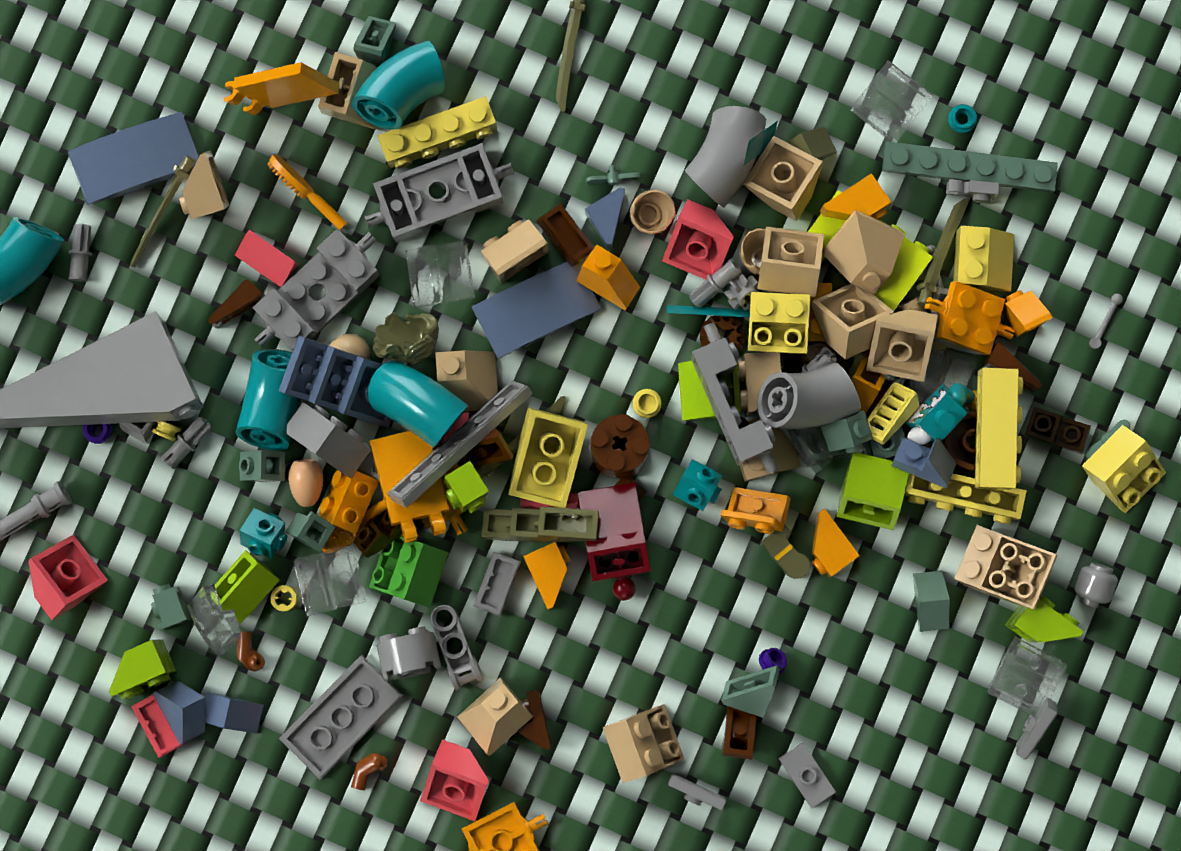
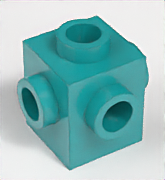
(698, 485)
(263, 533)

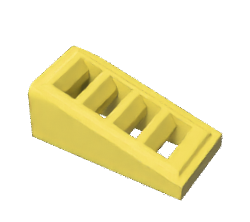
(895, 397)

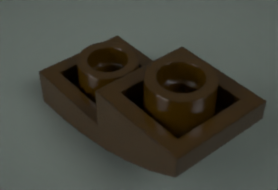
(1058, 430)
(377, 536)

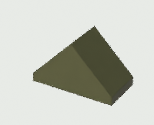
(815, 142)

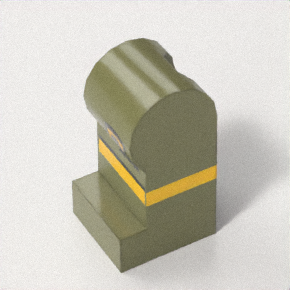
(788, 559)

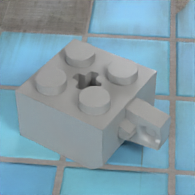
(328, 438)

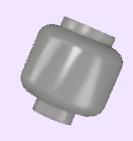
(1096, 584)

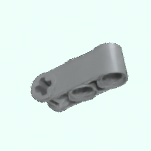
(458, 662)

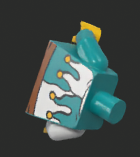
(940, 413)

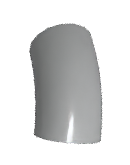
(720, 160)
(807, 398)

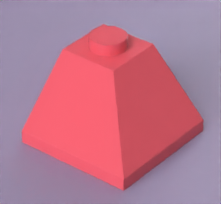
(698, 241)
(64, 576)
(455, 781)

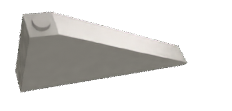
(115, 380)

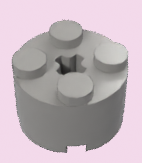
(408, 654)

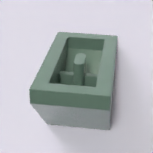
(374, 40)
(931, 601)
(751, 692)

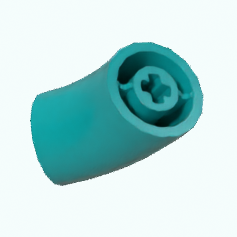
(400, 86)
(24, 255)
(414, 401)
(264, 407)

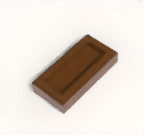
(565, 234)

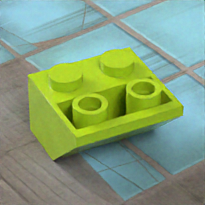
(693, 397)
(872, 491)
(1043, 623)
(142, 666)

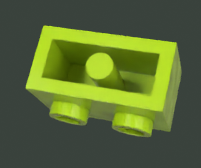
(465, 489)
(245, 585)

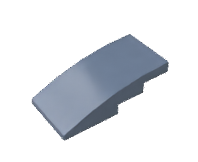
(132, 158)
(535, 309)
(332, 379)

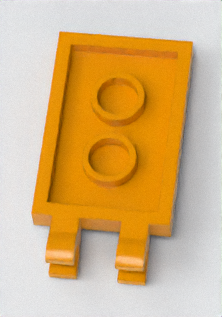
(280, 87)
(394, 459)

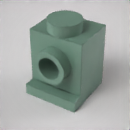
(310, 530)
(169, 606)

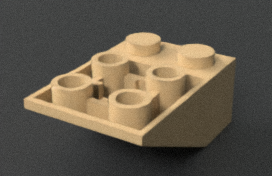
(1005, 567)

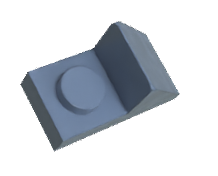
(929, 464)

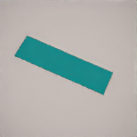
(759, 142)
(708, 311)

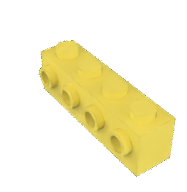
(437, 133)
(997, 429)
(961, 493)

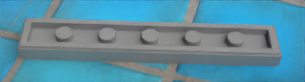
(459, 443)

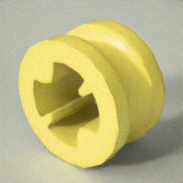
(167, 430)
(285, 589)

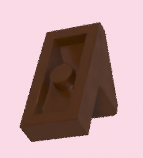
(488, 451)
(536, 729)
(739, 734)

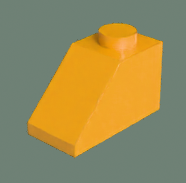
(863, 196)
(608, 277)
(1025, 312)
(867, 383)
(830, 546)
(548, 571)

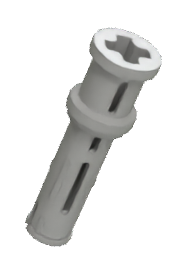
(40, 506)

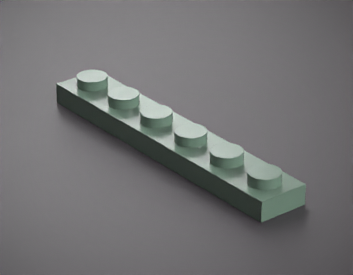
(968, 166)

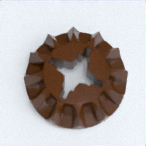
(726, 323)

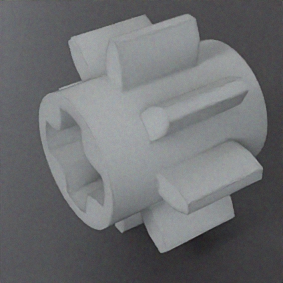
(740, 291)

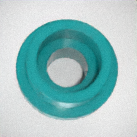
(968, 112)

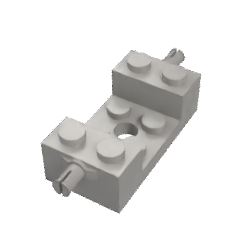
(469, 186)
(338, 267)
(711, 363)

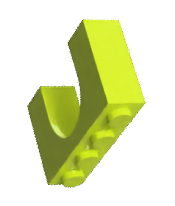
(908, 266)

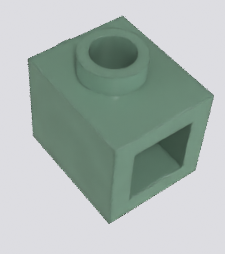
(847, 433)
(887, 450)
(262, 466)

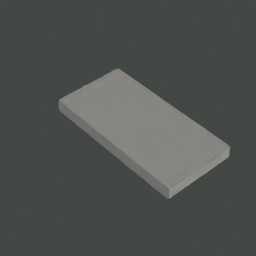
(341, 717)

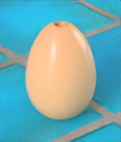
(306, 481)

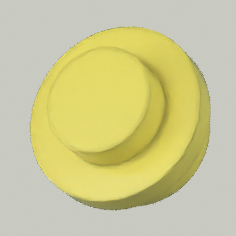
(646, 403)

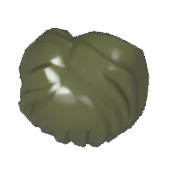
(408, 340)

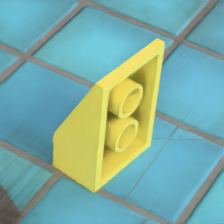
(547, 457)

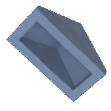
(605, 215)
(183, 710)
(232, 713)

